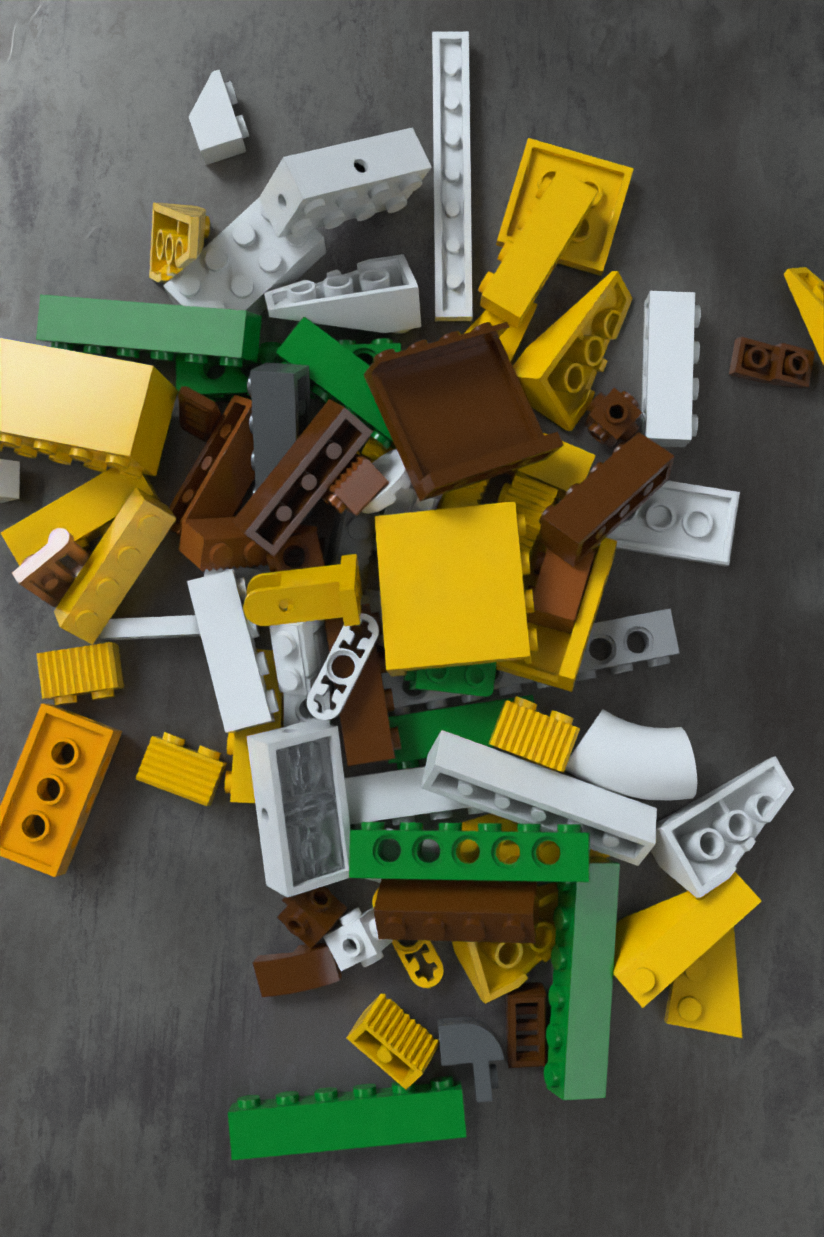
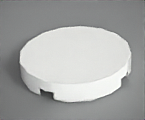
(393, 470)

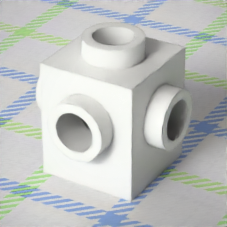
(356, 939)

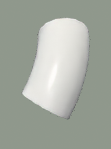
(635, 760)

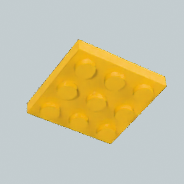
(595, 235)

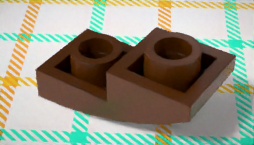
(771, 364)
(296, 971)

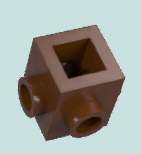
(603, 426)
(311, 914)

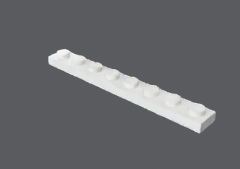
(452, 176)

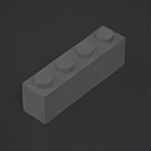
(278, 414)

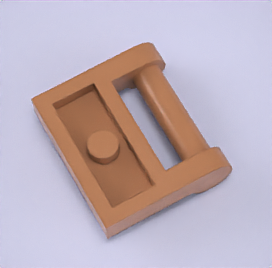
(43, 572)

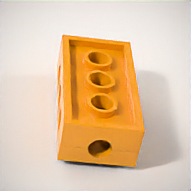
(78, 782)

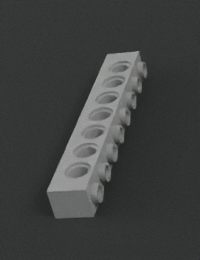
(654, 627)

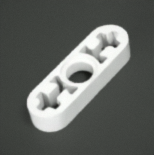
(151, 628)
(321, 689)

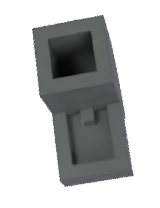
(473, 1042)

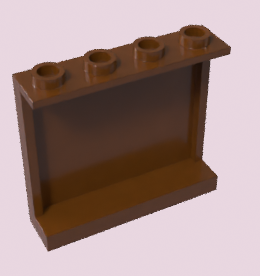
(457, 411)

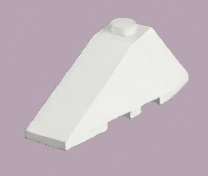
(373, 298)
(713, 832)

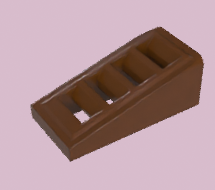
(197, 413)
(527, 999)

